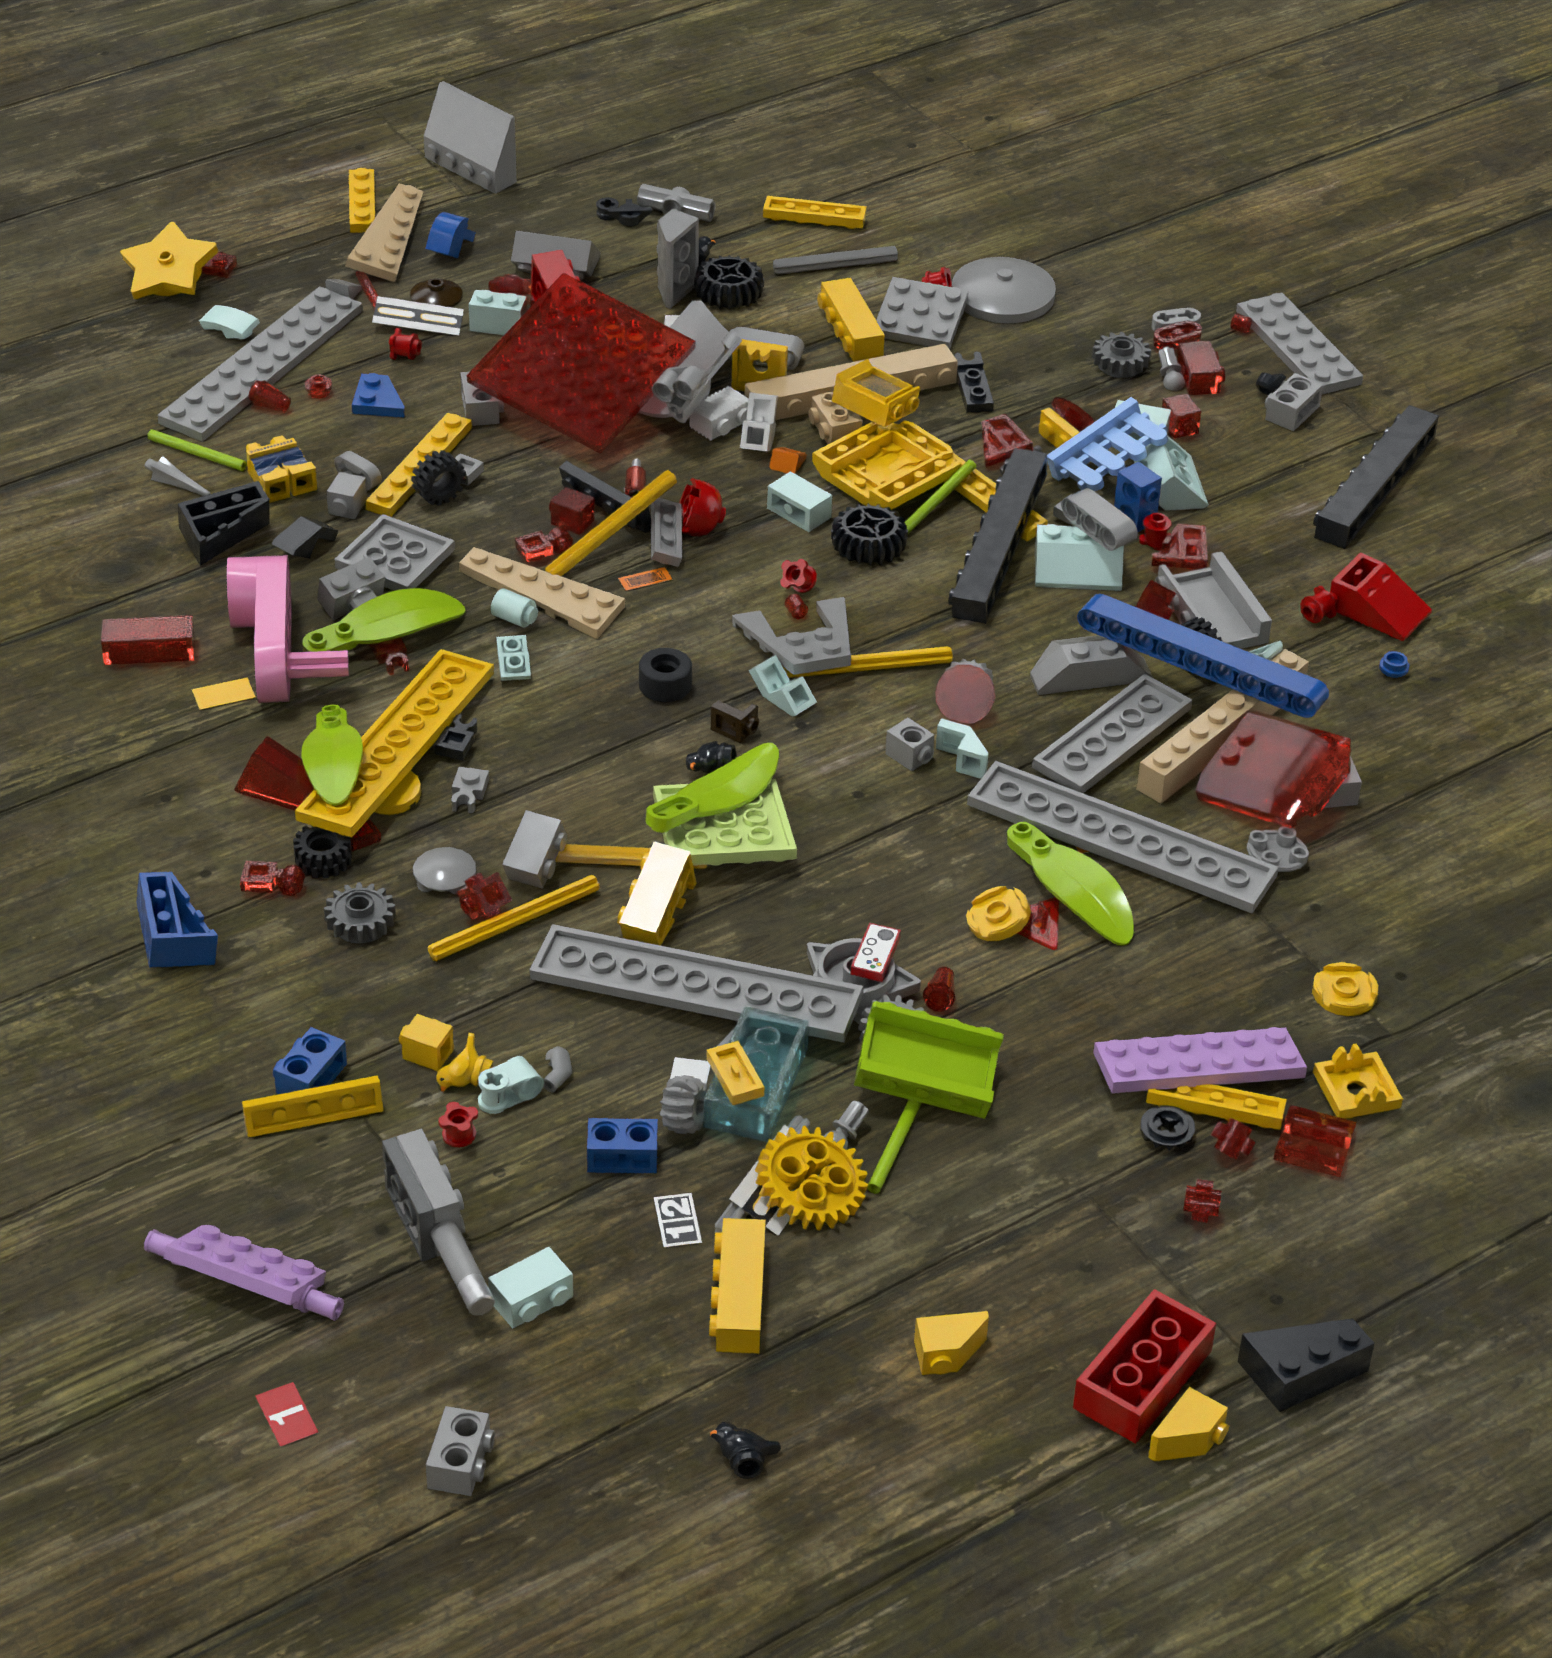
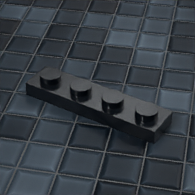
(604, 494)

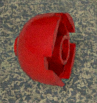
(701, 508)

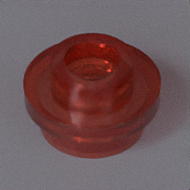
(318, 386)

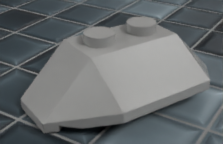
(1086, 665)

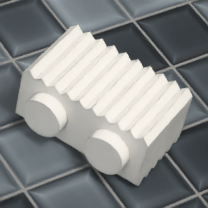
(720, 413)

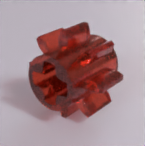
(1233, 1138)
(1202, 1200)

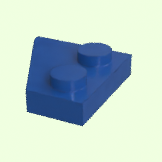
(377, 397)

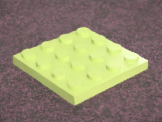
(739, 836)

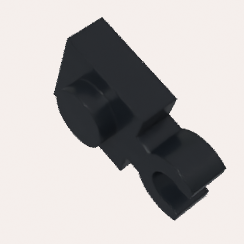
(456, 741)

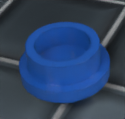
(1394, 664)

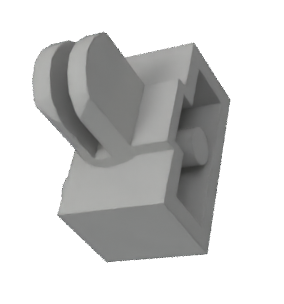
(350, 587)

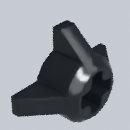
(630, 213)
(1269, 383)

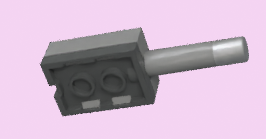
(432, 1212)

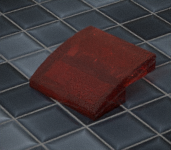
(1315, 1141)

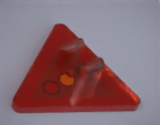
(1043, 923)

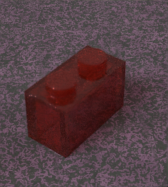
(1200, 368)

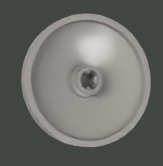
(1005, 289)

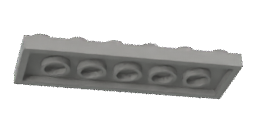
(1299, 342)
(1112, 734)

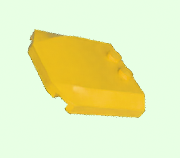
(886, 463)

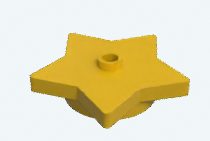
(168, 263)

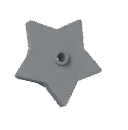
(835, 963)

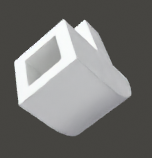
(760, 424)

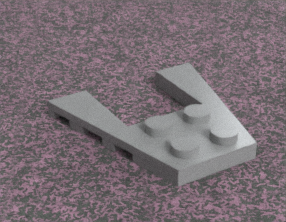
(808, 650)

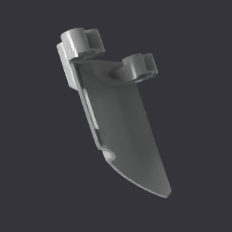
(685, 387)

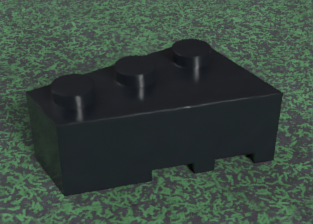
(223, 519)
(1305, 1359)

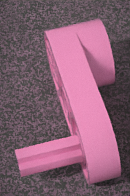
(262, 599)

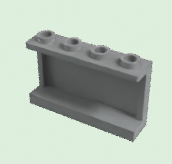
(1221, 599)

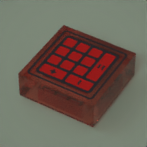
(365, 836)

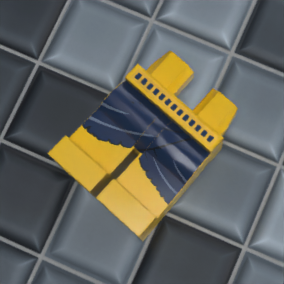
(280, 467)

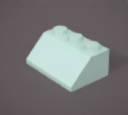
(1180, 481)
(1075, 561)

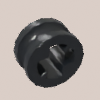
(603, 205)

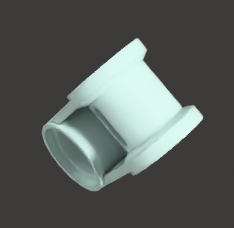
(510, 1082)

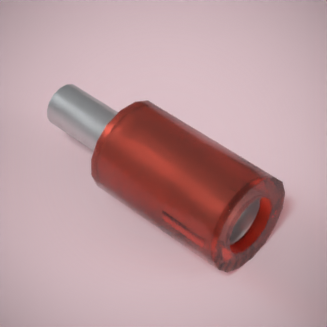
(635, 478)

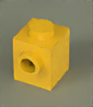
(427, 1042)

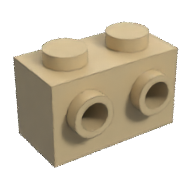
(832, 419)

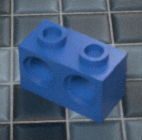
(1137, 492)
(311, 1062)
(622, 1145)

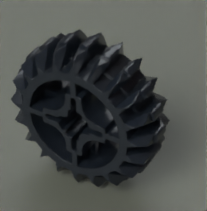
(729, 282)
(869, 534)

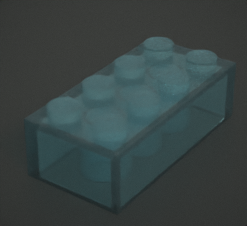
(776, 1051)

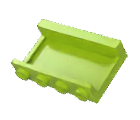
(928, 1059)

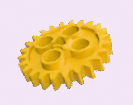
(795, 1155)

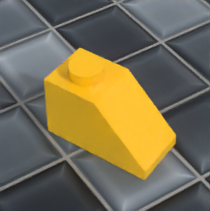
(949, 1340)
(1189, 1428)

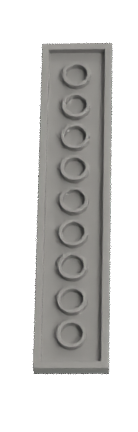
(265, 357)
(1124, 836)
(693, 980)

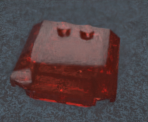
(1275, 769)

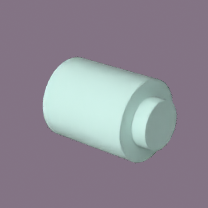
(514, 608)

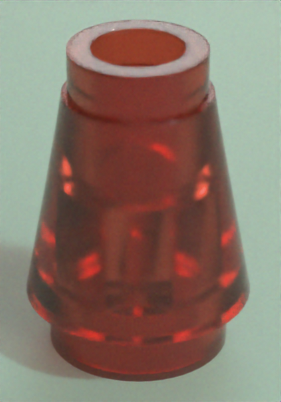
(267, 396)
(940, 991)

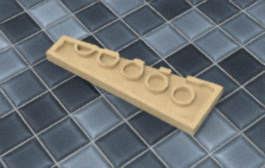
(386, 238)
(582, 605)

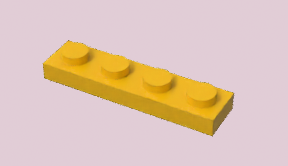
(361, 199)
(814, 212)
(1223, 1103)
(312, 1106)

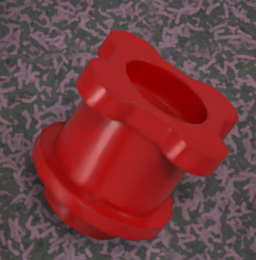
(941, 277)
(404, 345)
(1156, 530)
(798, 575)
(1317, 606)
(458, 1125)

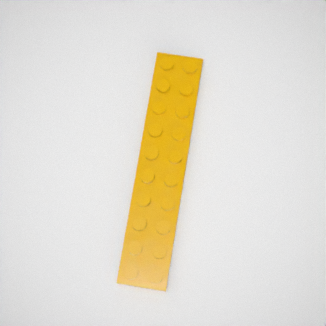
(401, 739)

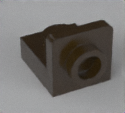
(734, 722)

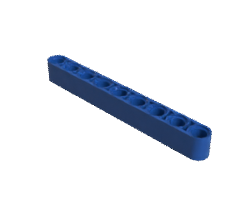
(1203, 655)

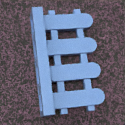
(1096, 439)

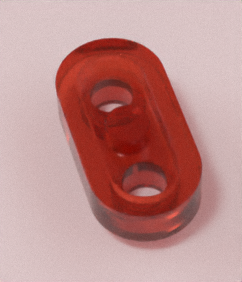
(1177, 333)

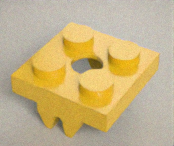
(747, 353)
(1365, 1070)

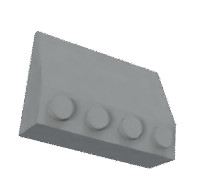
(471, 139)

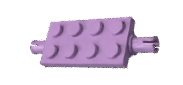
(249, 1267)

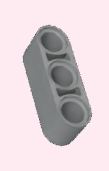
(794, 343)
(1099, 519)

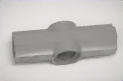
(677, 199)

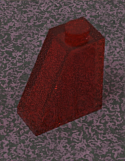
(275, 776)

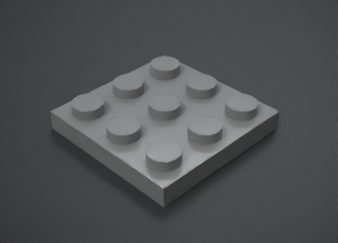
(921, 312)
(399, 550)

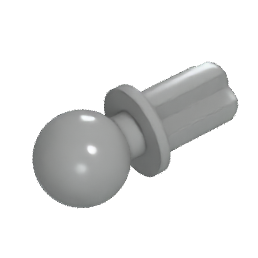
(1170, 370)
(849, 1122)

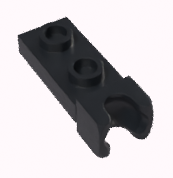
(973, 384)

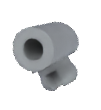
(561, 1067)

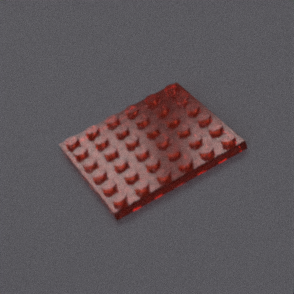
(580, 362)

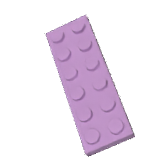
(1199, 1060)

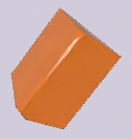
(786, 460)

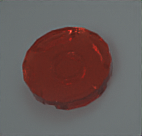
(965, 694)

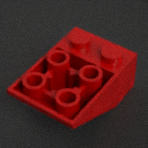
(1378, 598)

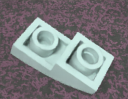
(230, 320)
(513, 658)

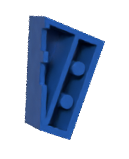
(170, 924)

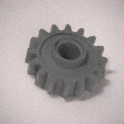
(1121, 355)
(360, 913)

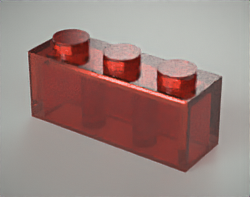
(148, 640)

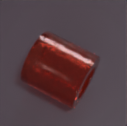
(1241, 323)
(796, 606)

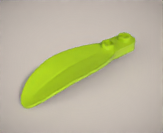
(385, 619)
(333, 755)
(718, 791)
(1076, 882)

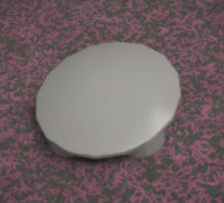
(1278, 848)
(443, 869)

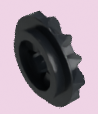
(1170, 1117)

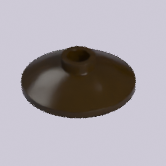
(437, 292)

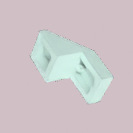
(777, 688)
(962, 741)

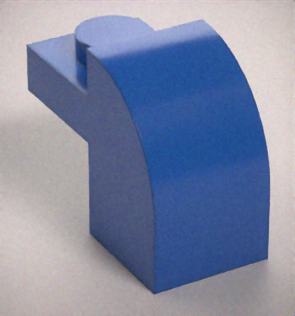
(448, 234)

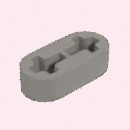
(1172, 316)
(356, 465)

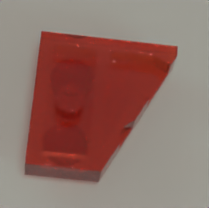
(1000, 438)
(1183, 548)

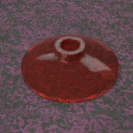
(1072, 413)

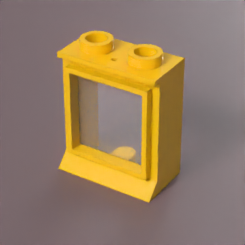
(875, 394)

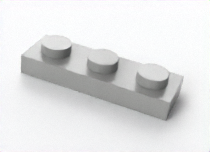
(666, 532)

